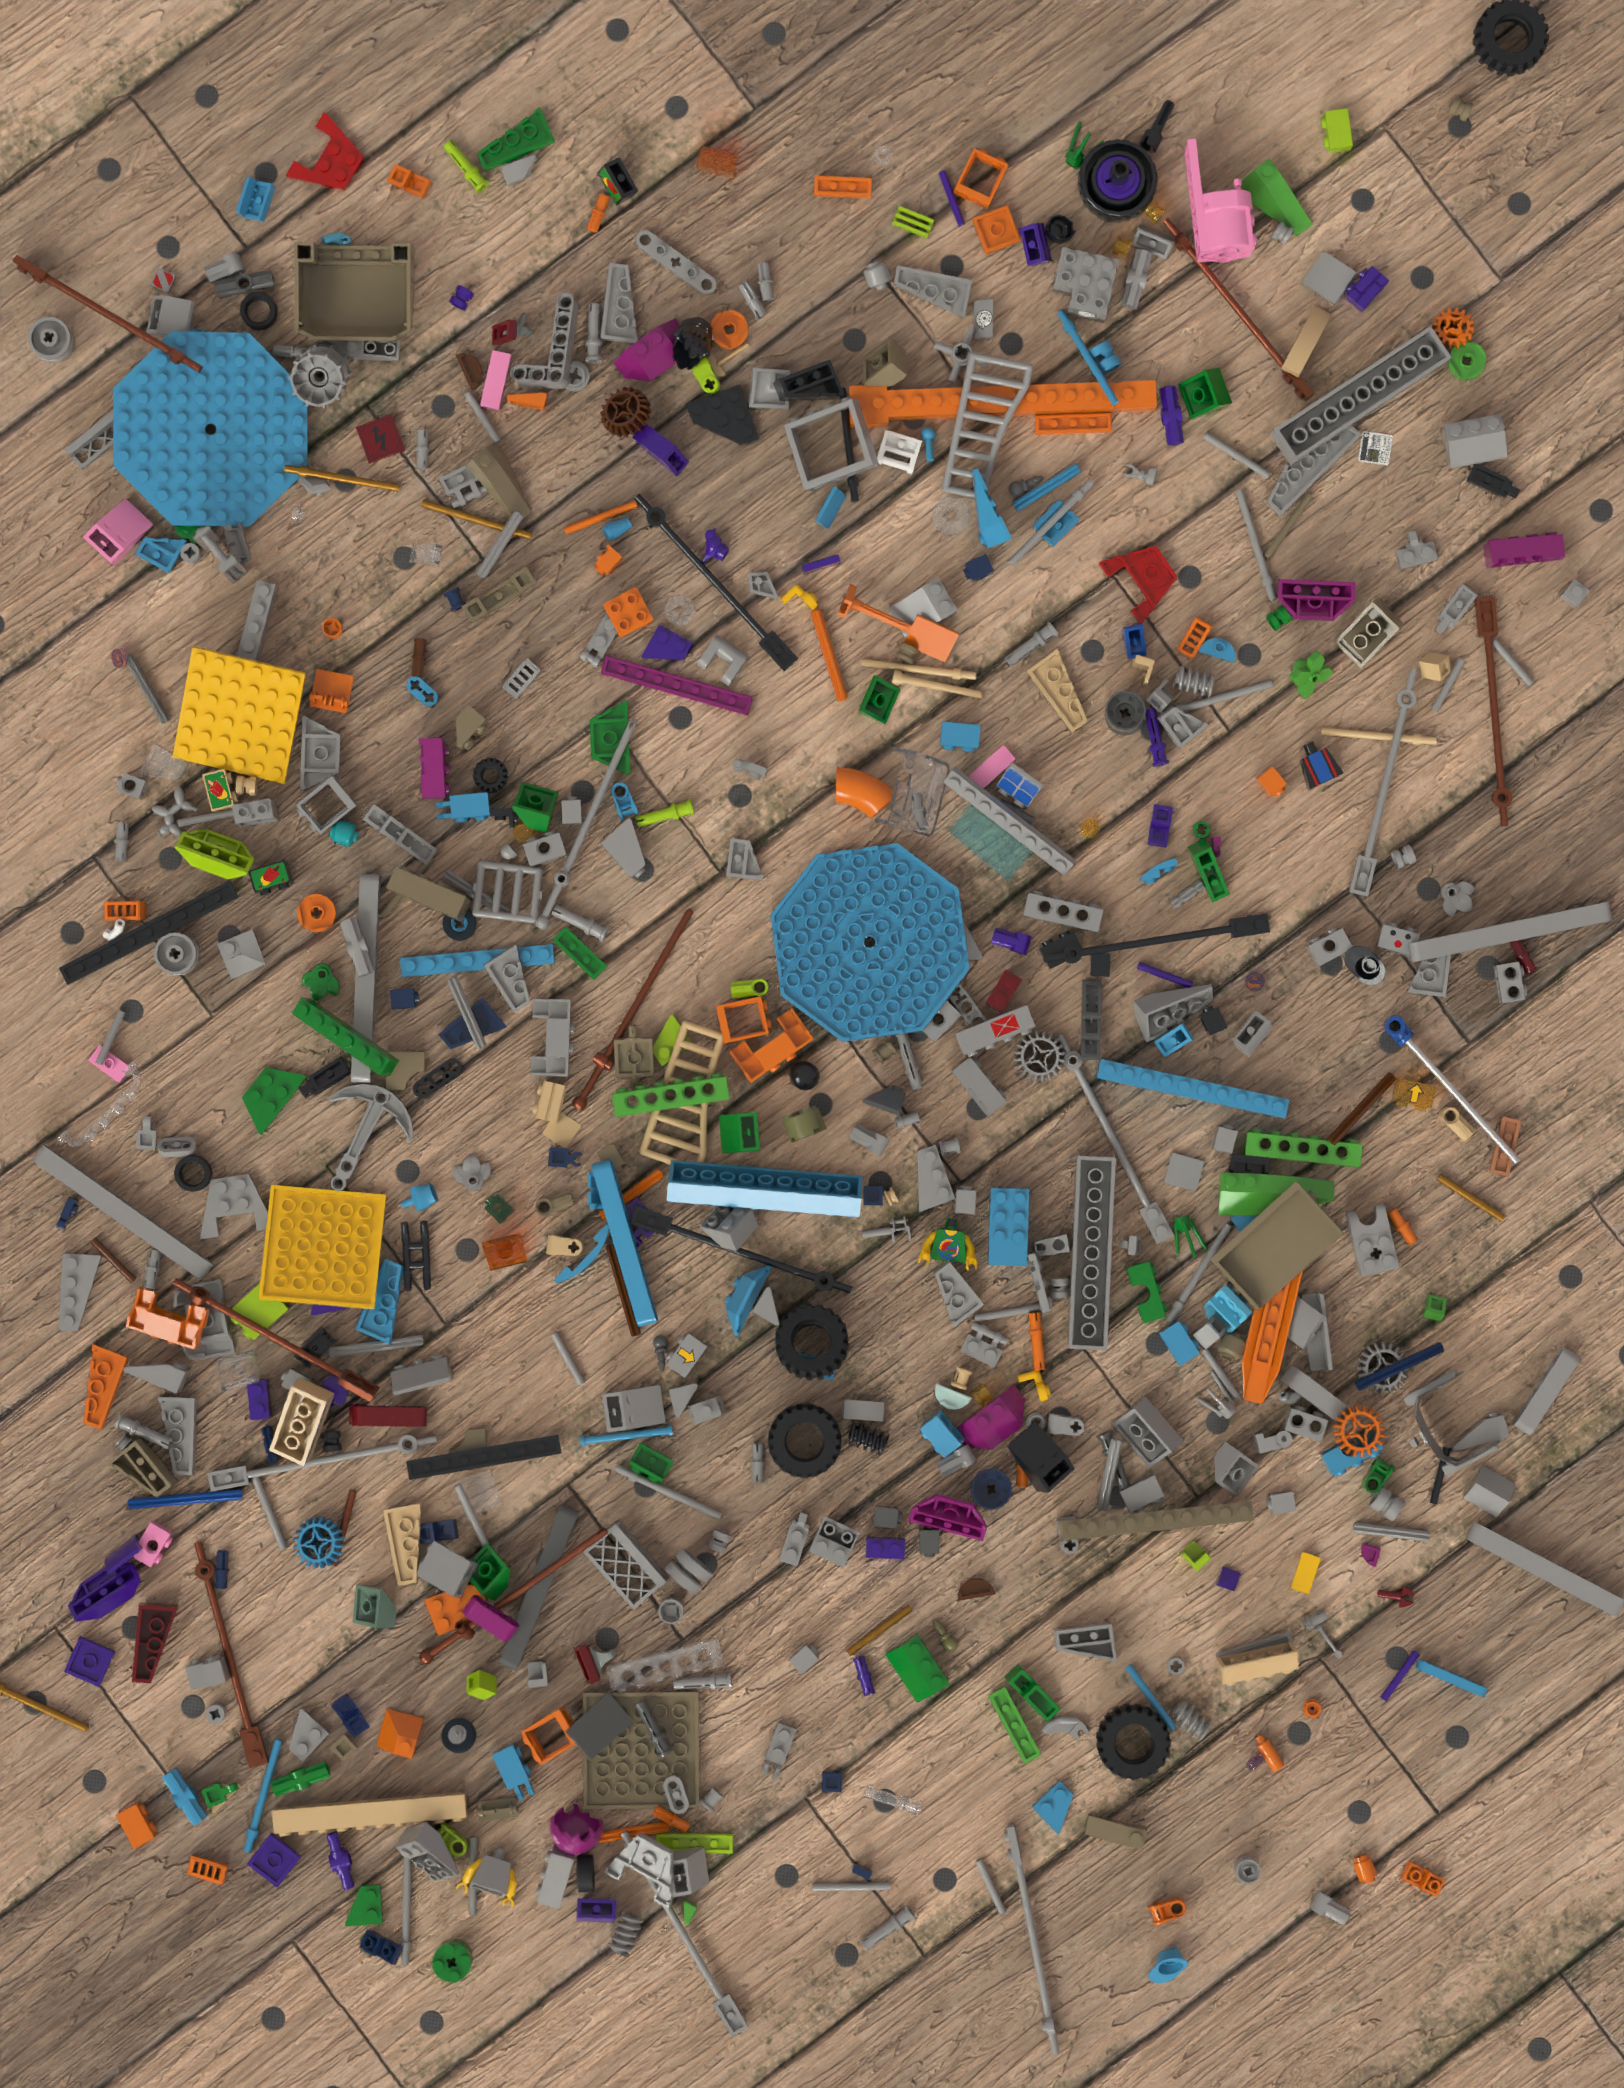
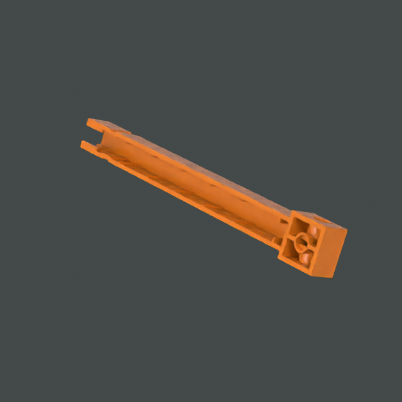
(886, 405)

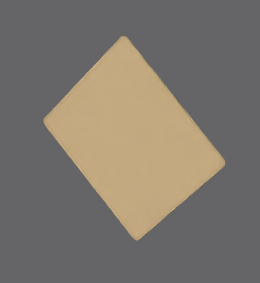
(562, 1132)

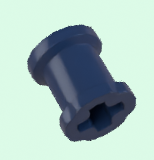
(455, 599)

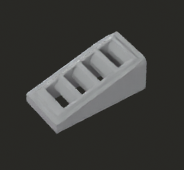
(533, 667)

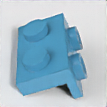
(255, 199)
(1060, 528)

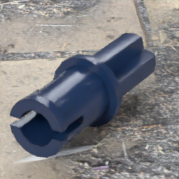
(222, 1569)

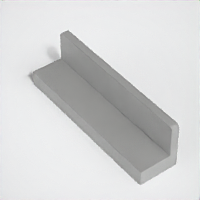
(1319, 1348)

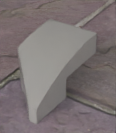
(518, 170)

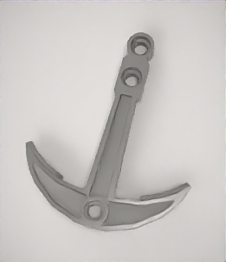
(370, 1119)

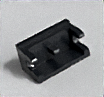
(1248, 1164)
(316, 1345)

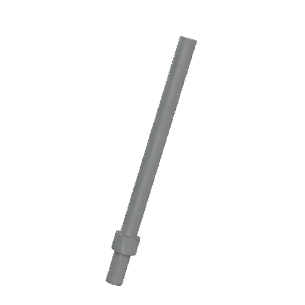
(1076, 496)
(1267, 580)
(1224, 696)
(1178, 1306)
(634, 1476)
(405, 1943)

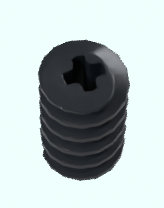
(867, 1439)

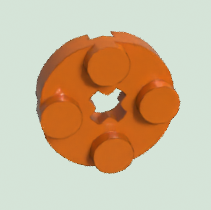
(730, 340)
(323, 904)

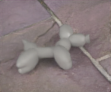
(169, 825)

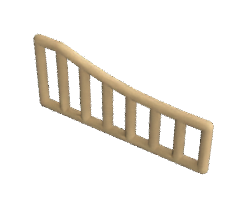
(702, 1110)

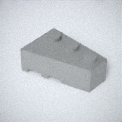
(1087, 1639)
(554, 1877)

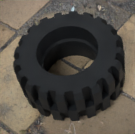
(1502, 60)
(806, 1317)
(778, 1440)
(1139, 1767)

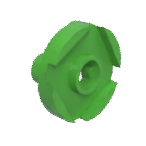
(1477, 362)

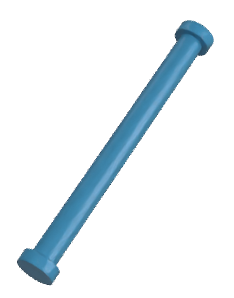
(626, 1435)

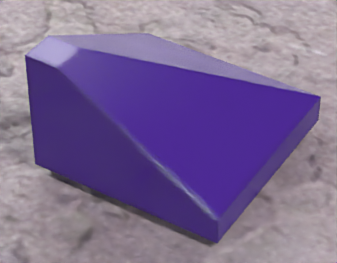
(1228, 1578)

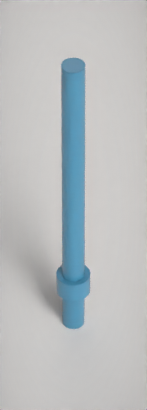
(1070, 328)
(252, 1832)

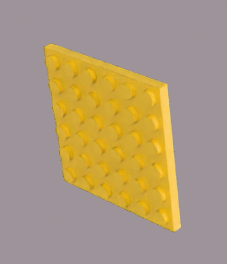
(239, 714)
(322, 1247)

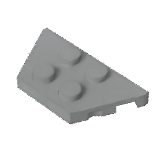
(318, 753)

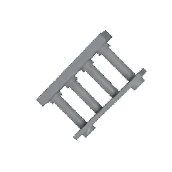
(229, 567)

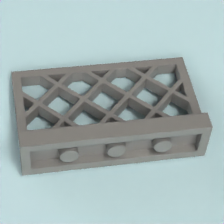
(636, 1552)

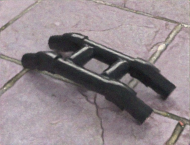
(424, 1264)

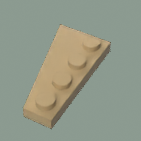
(1057, 688)
(403, 1532)

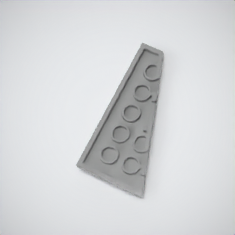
(1304, 473)

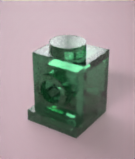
(504, 1213)

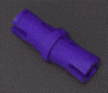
(864, 1675)

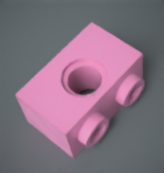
(161, 1536)

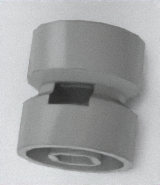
(1387, 1503)
(671, 1610)
(1247, 1869)

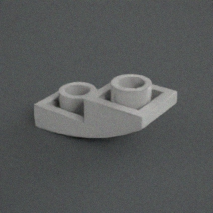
(863, 1410)

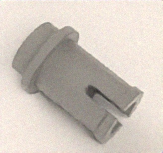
(906, 1120)
(1314, 1619)

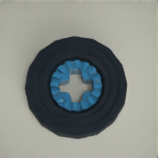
(460, 933)

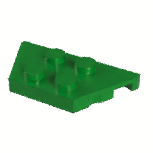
(606, 734)
(270, 1095)

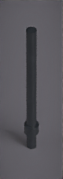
(852, 482)

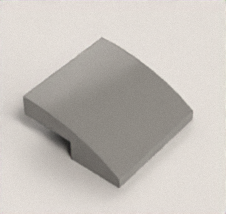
(1329, 278)
(1304, 1323)

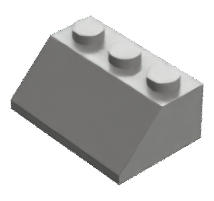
(1475, 441)
(421, 1374)
(1147, 1432)

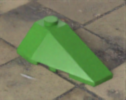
(1275, 197)

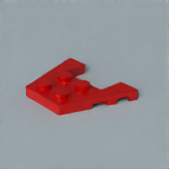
(337, 162)
(1150, 574)

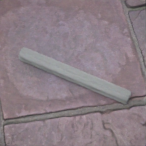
(375, 1346)

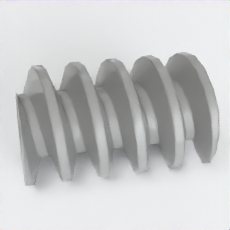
(1194, 681)
(1190, 1719)
(626, 1934)

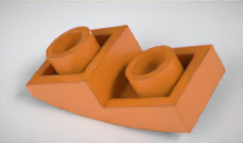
(1422, 1878)

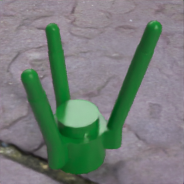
(1076, 158)
(1183, 1225)

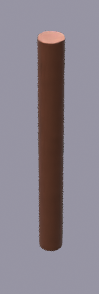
(346, 1517)

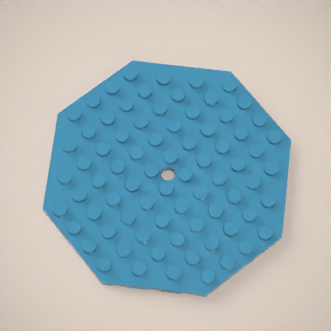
(163, 438)
(916, 950)

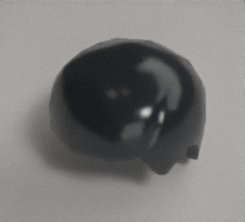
(1059, 229)
(804, 1075)

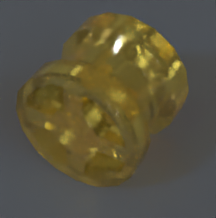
(1154, 212)
(1121, 246)
(981, 1395)

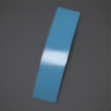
(568, 1273)

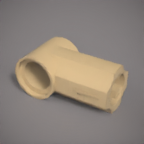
(1457, 1123)

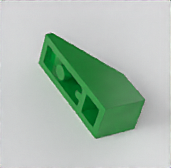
(1208, 870)

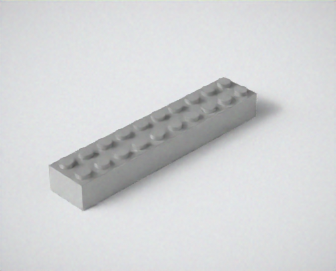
(1360, 395)
(1091, 1252)

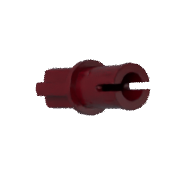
(1523, 956)

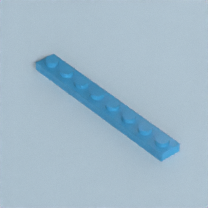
(471, 960)

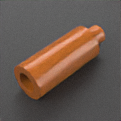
(1269, 1753)

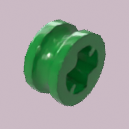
(1195, 827)

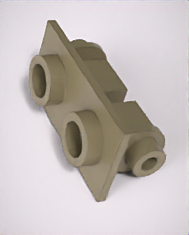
(497, 1809)

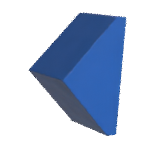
(1134, 640)

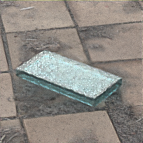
(990, 842)

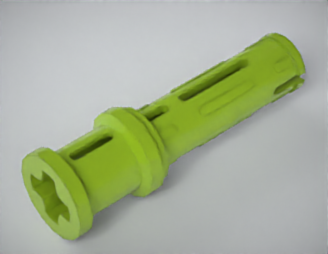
(471, 173)
(674, 811)

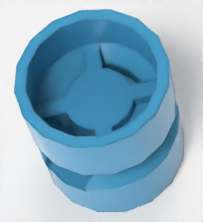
(1105, 358)

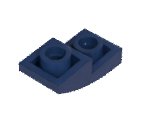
(381, 1946)

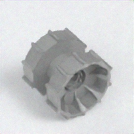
(318, 390)

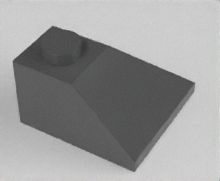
(887, 1099)

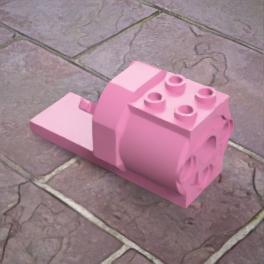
(1219, 218)

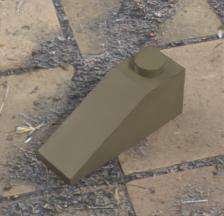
(1116, 1831)

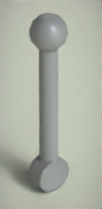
(1337, 1653)

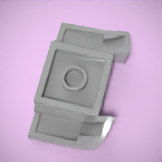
(216, 1335)

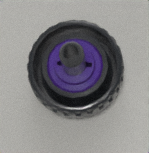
(1117, 180)

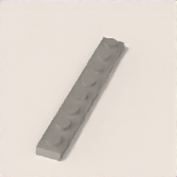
(1009, 821)

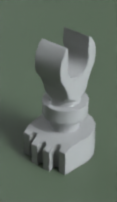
(1149, 476)

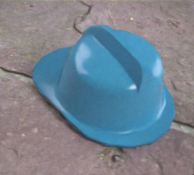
(1168, 1966)

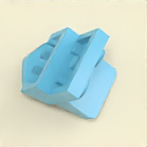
(1228, 1308)

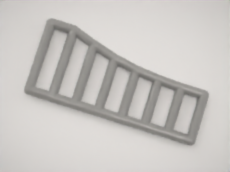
(1002, 421)

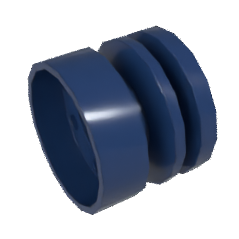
(990, 1477)

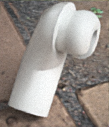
(118, 929)

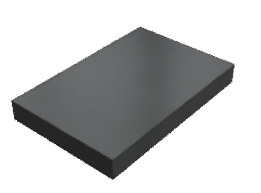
(599, 1726)

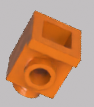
(607, 561)

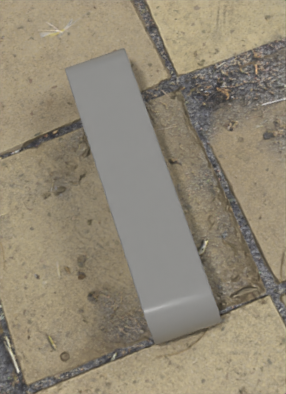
(1546, 1390)

